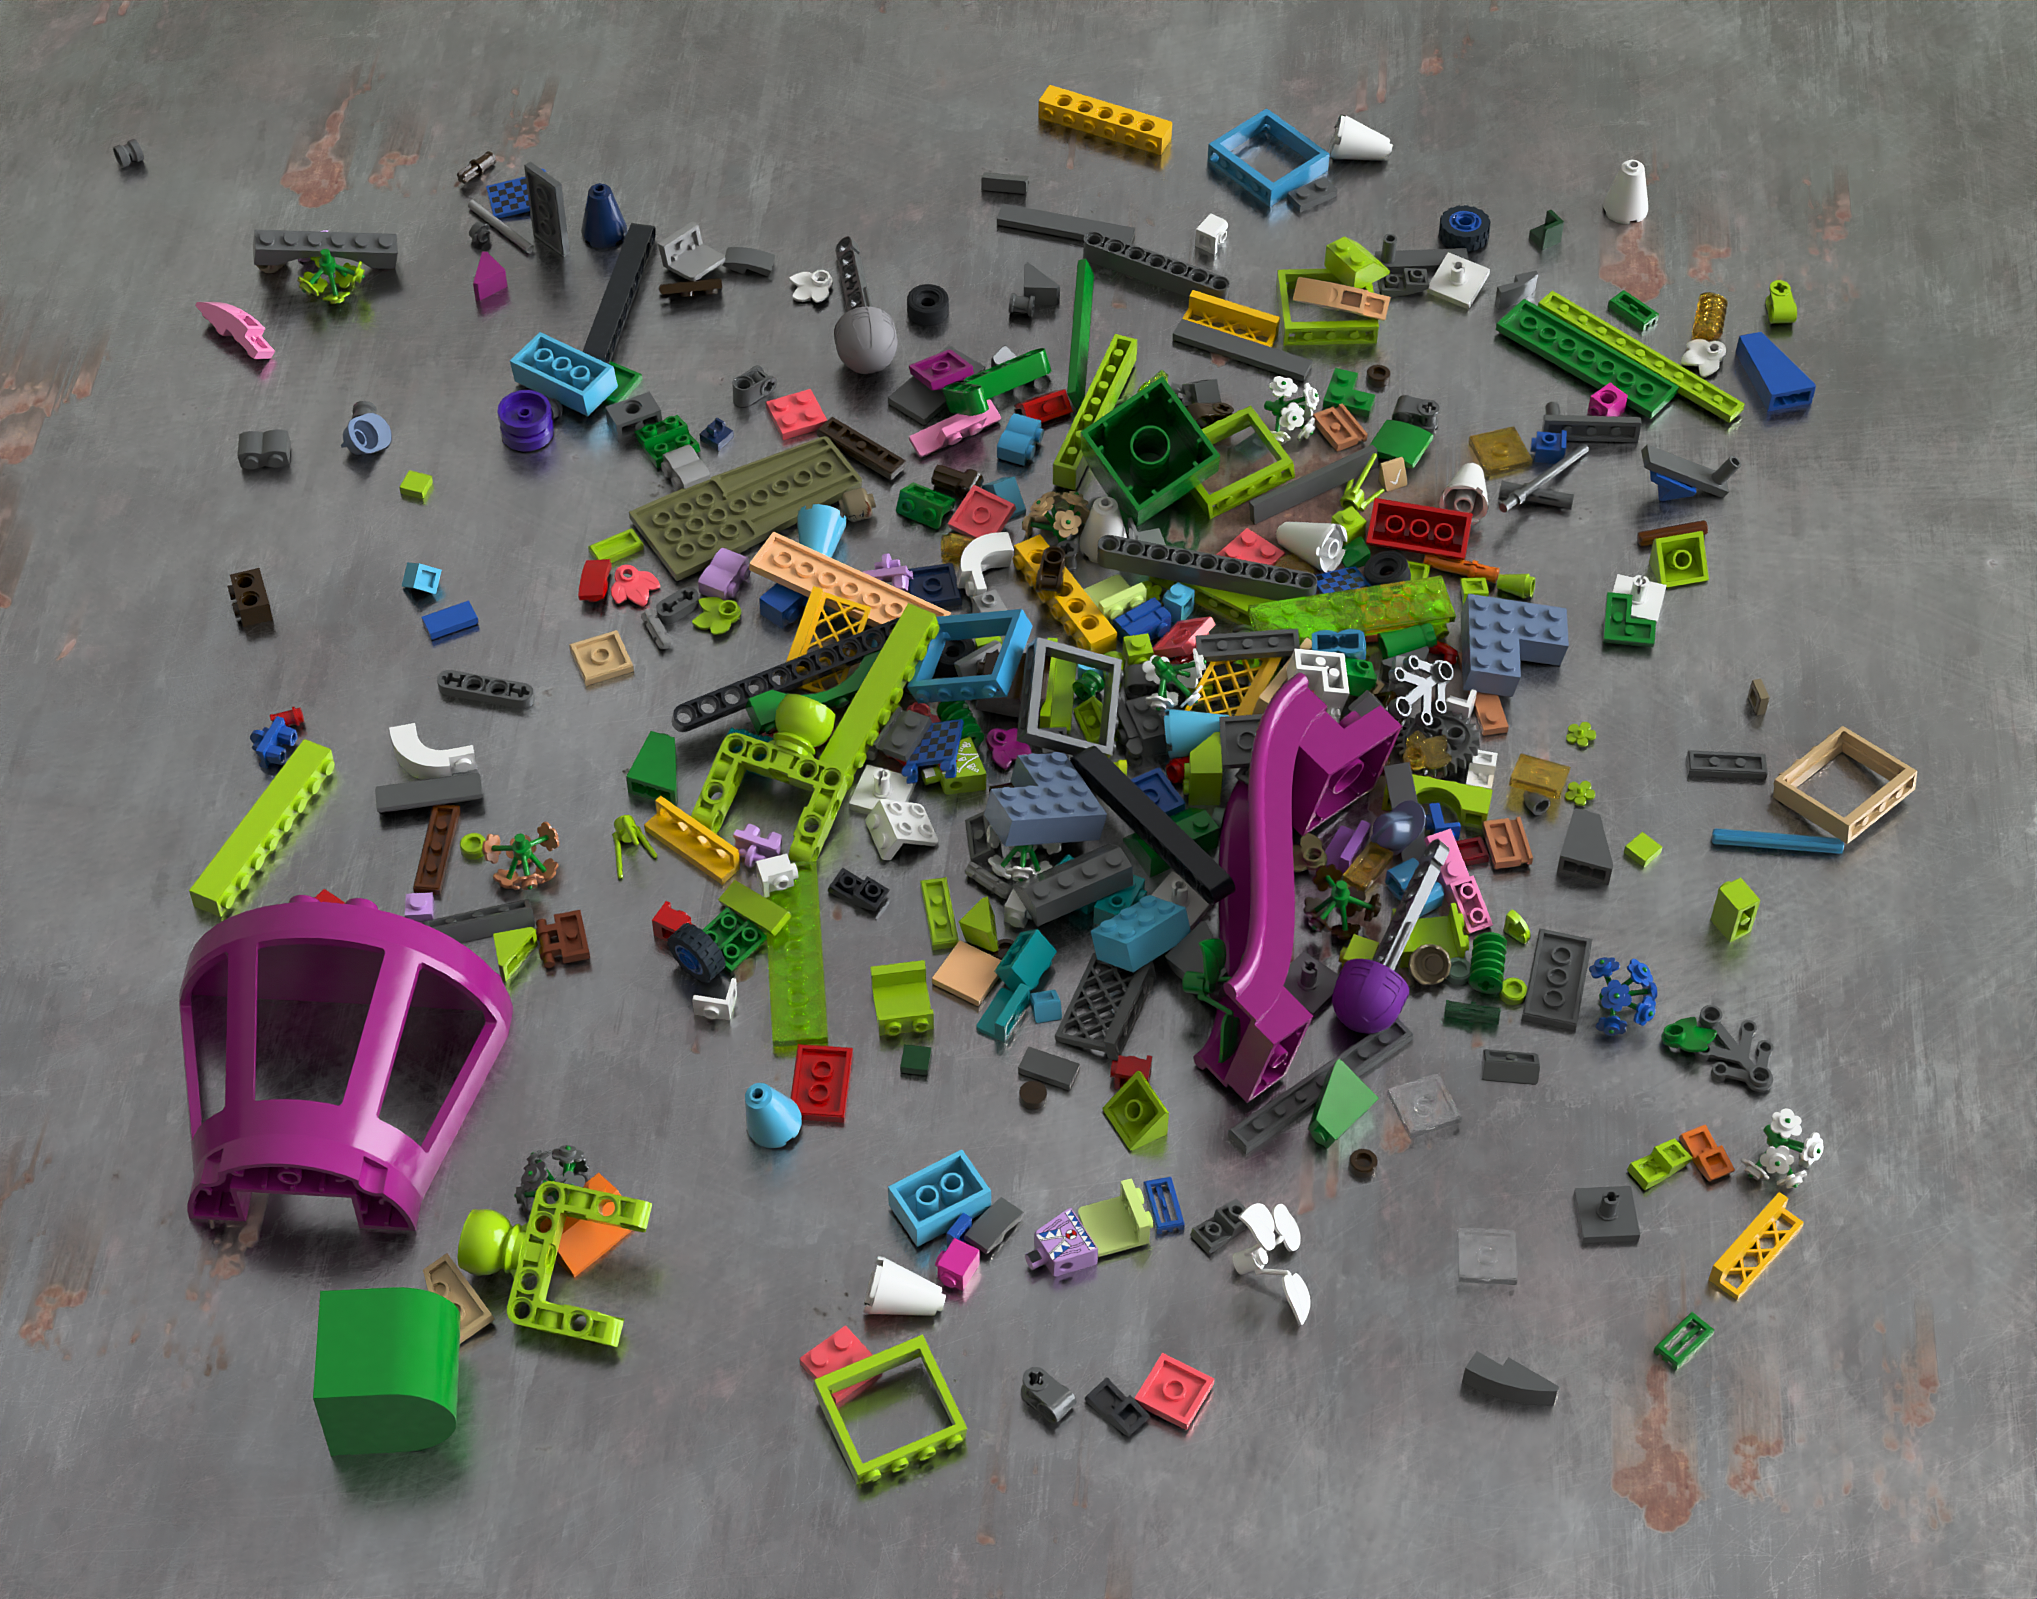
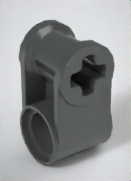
(751, 386)
(1416, 412)
(1047, 1395)

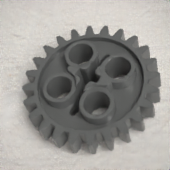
(1461, 740)

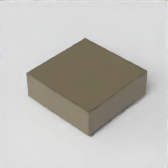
(1758, 697)

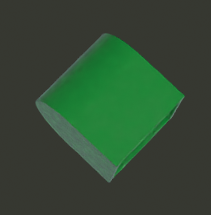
(1148, 452)
(386, 1369)

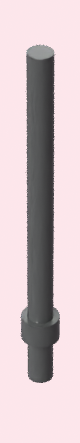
(1519, 495)

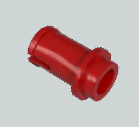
(290, 717)

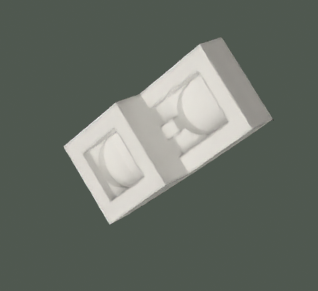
(1482, 769)

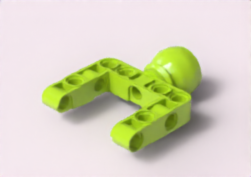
(800, 728)
(493, 1244)

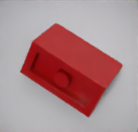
(1046, 406)

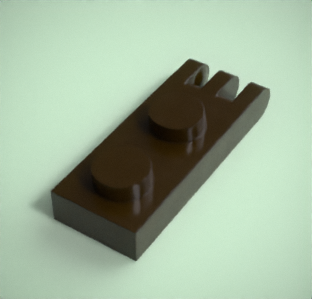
(687, 288)

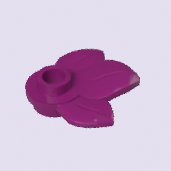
(1006, 750)

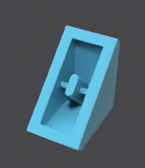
(1007, 489)

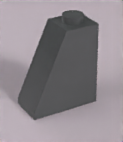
(1586, 849)
(1188, 957)

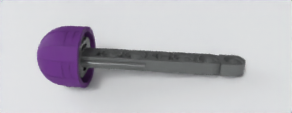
(1369, 991)

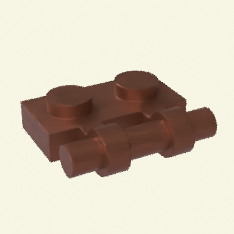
(571, 937)

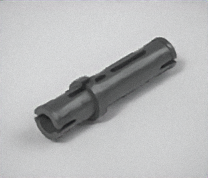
(1540, 495)

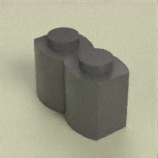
(264, 449)

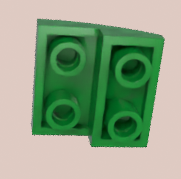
(665, 437)
(1401, 440)
(734, 937)

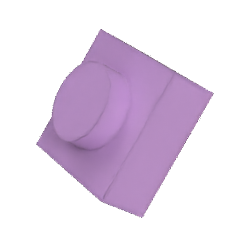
(419, 906)

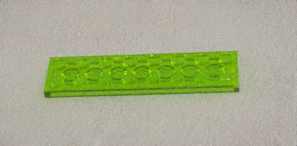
(1365, 609)
(797, 964)

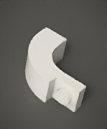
(983, 553)
(426, 762)

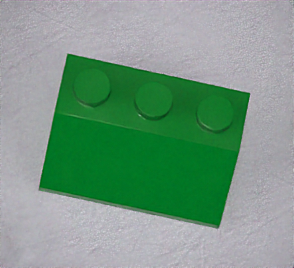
(1193, 822)

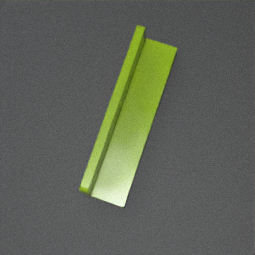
(1060, 695)

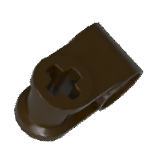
(1209, 413)
(1051, 571)

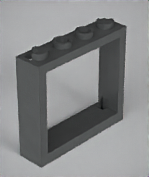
(1031, 695)

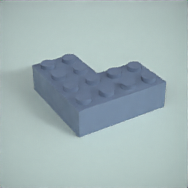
(1502, 633)
(1045, 805)

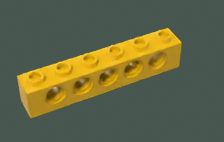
(1105, 119)
(1073, 607)

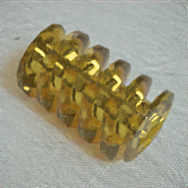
(1710, 316)

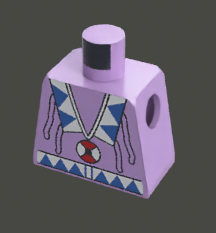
(1063, 1246)

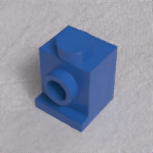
(1548, 447)

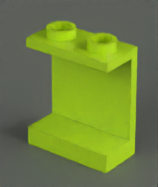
(1441, 931)
(901, 998)

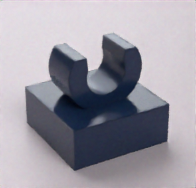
(716, 434)

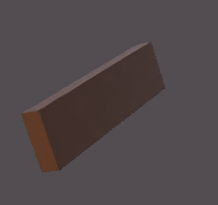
(436, 849)

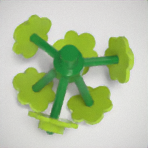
(327, 265)

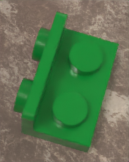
(923, 504)

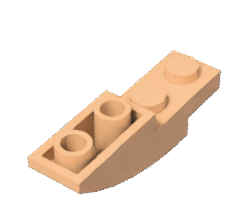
(1341, 298)

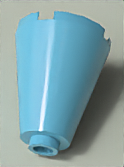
(820, 528)
(1188, 730)
(771, 1116)

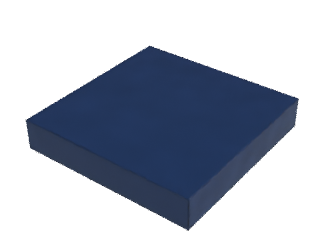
(936, 585)

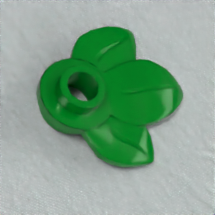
(1687, 1035)

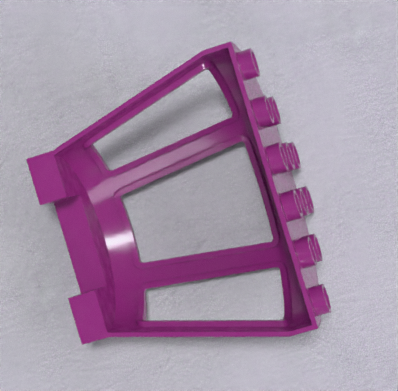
(312, 1146)

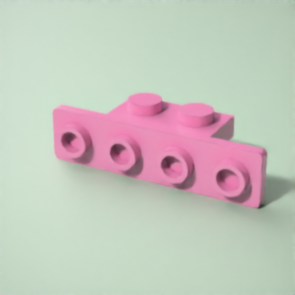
(952, 430)

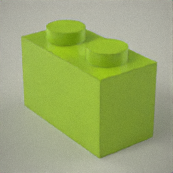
(1735, 909)

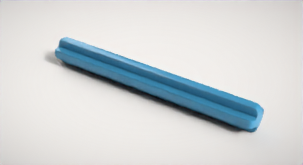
(1777, 841)

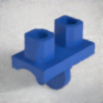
(269, 740)

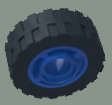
(1464, 228)
(696, 952)

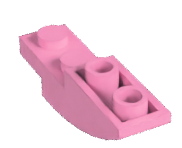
(239, 324)
(1461, 887)

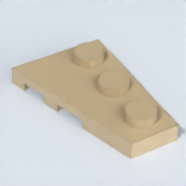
(448, 1281)

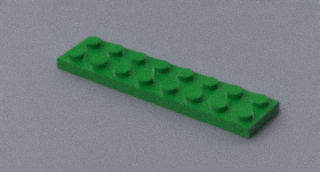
(1586, 357)

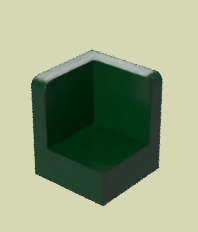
(1548, 233)

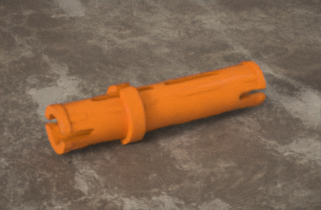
(1462, 567)

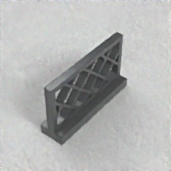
(1125, 1016)

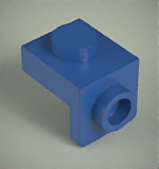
(1435, 823)

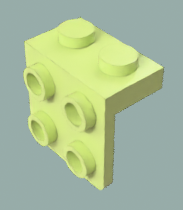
(1115, 596)
(1119, 1221)

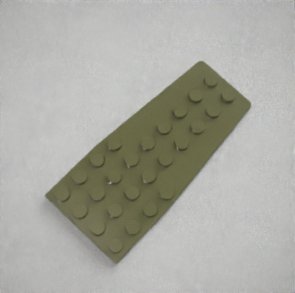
(743, 505)

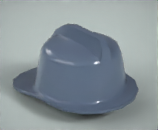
(366, 434)
(1399, 826)

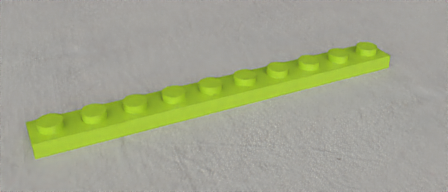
(1689, 384)

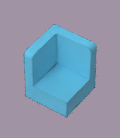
(421, 577)

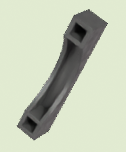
(281, 246)

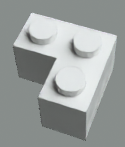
(1325, 675)

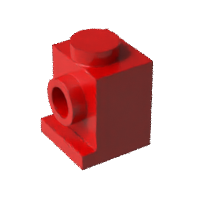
(668, 921)
(1127, 1066)

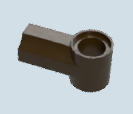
(956, 480)

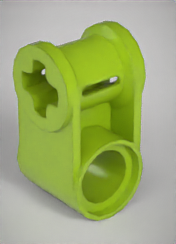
(1780, 303)

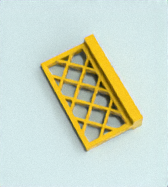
(807, 628)
(1247, 703)

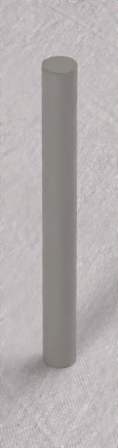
(500, 226)

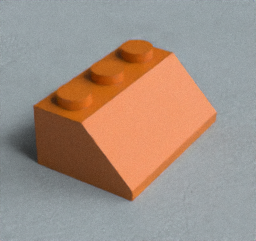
(584, 1240)

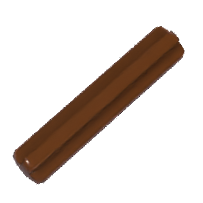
(1647, 537)

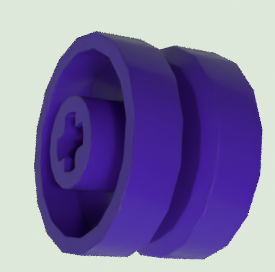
(525, 420)

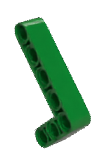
(971, 394)

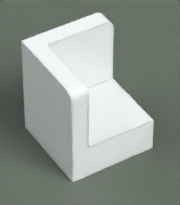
(1460, 705)

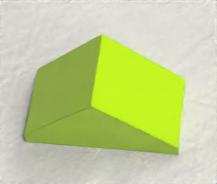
(980, 926)
(513, 949)

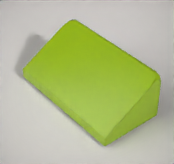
(1089, 718)

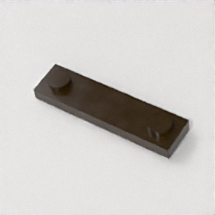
(862, 448)

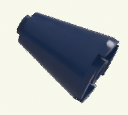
(602, 218)

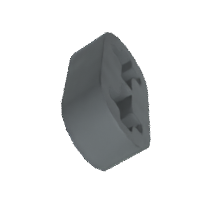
(677, 605)

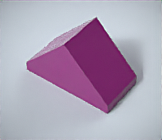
(489, 277)

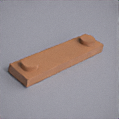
(1488, 711)

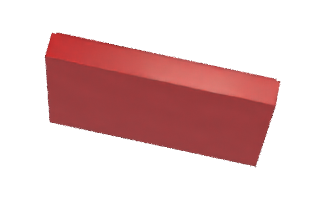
(822, 1082)

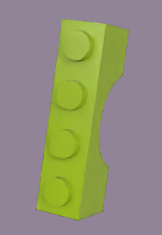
(1466, 801)

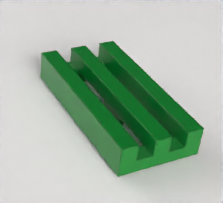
(1630, 312)
(1669, 1356)

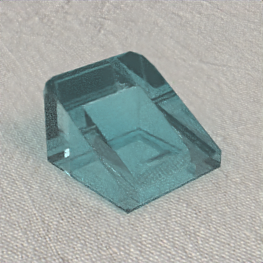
(1252, 448)

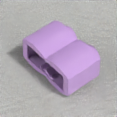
(724, 575)

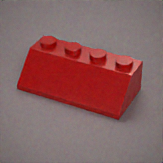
(1419, 529)

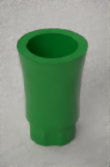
(1406, 640)

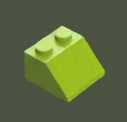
(1353, 263)
(1204, 773)

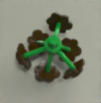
(1345, 899)

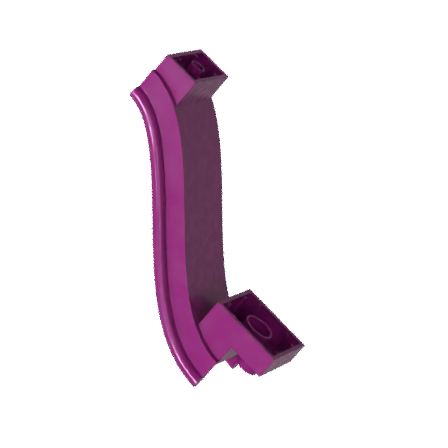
(1298, 777)

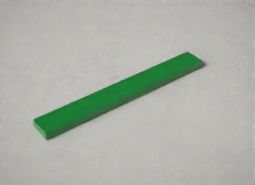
(1080, 333)

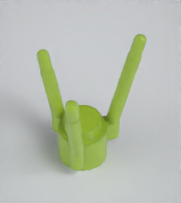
(1355, 496)
(627, 832)

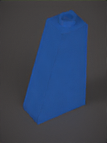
(1773, 373)

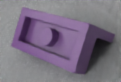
(1347, 845)

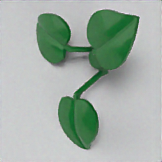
(1204, 983)

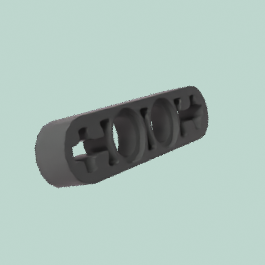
(487, 685)

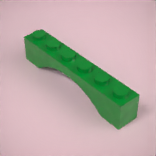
(763, 707)

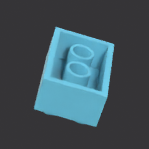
(1140, 933)
(937, 1196)

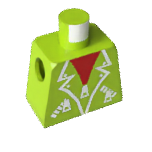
(970, 772)

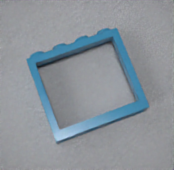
(1250, 179)
(1007, 623)

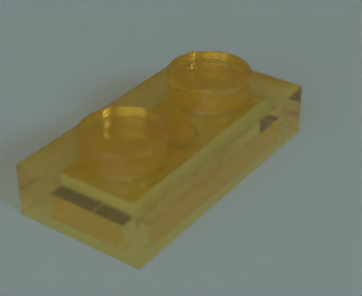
(1367, 867)

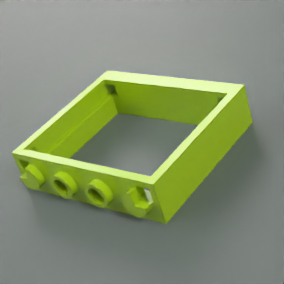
(1319, 331)
(1254, 484)
(873, 1366)

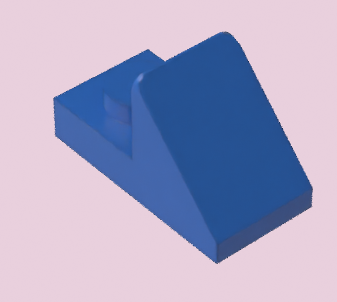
(1671, 489)

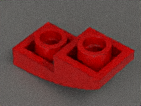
(594, 580)

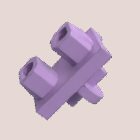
(891, 571)
(754, 847)

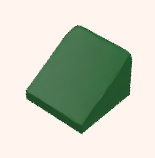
(1356, 553)

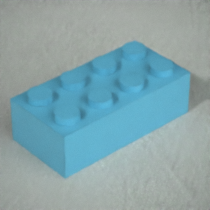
(563, 373)

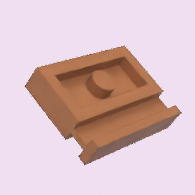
(1339, 427)
(1507, 842)

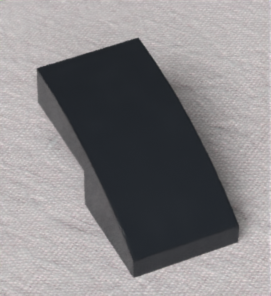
(1116, 1408)

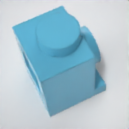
(1179, 601)

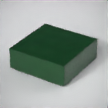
(915, 1059)

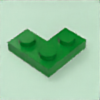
(1342, 392)
(1621, 628)

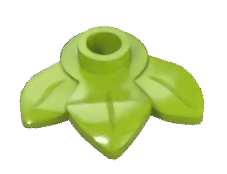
(717, 615)

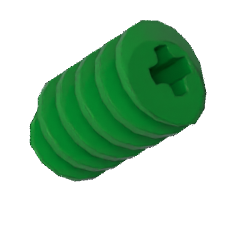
(960, 710)
(1488, 963)

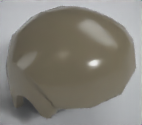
(1429, 964)

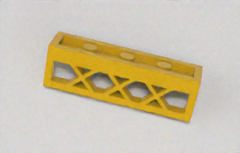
(1233, 317)
(693, 841)
(1748, 1239)

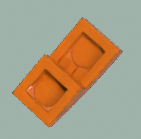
(1707, 1157)

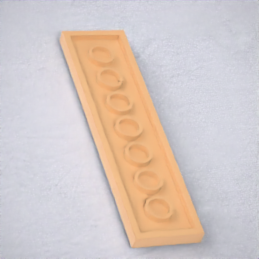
(803, 568)

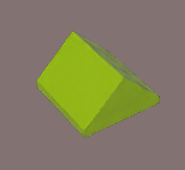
(1679, 559)
(1137, 1113)

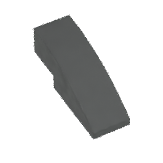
(1509, 1381)

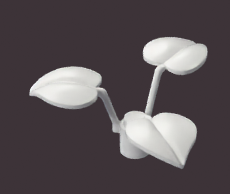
(1253, 1259)

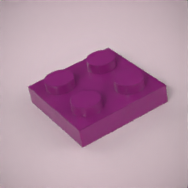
(941, 370)

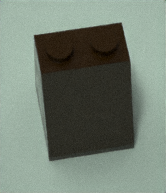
(1011, 704)

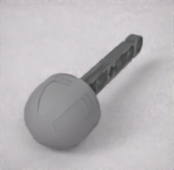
(864, 334)

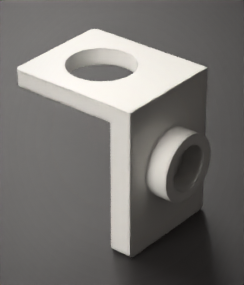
(716, 1008)

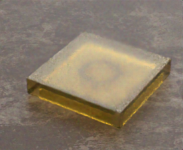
(1500, 450)
(1539, 776)

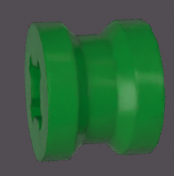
(1088, 685)

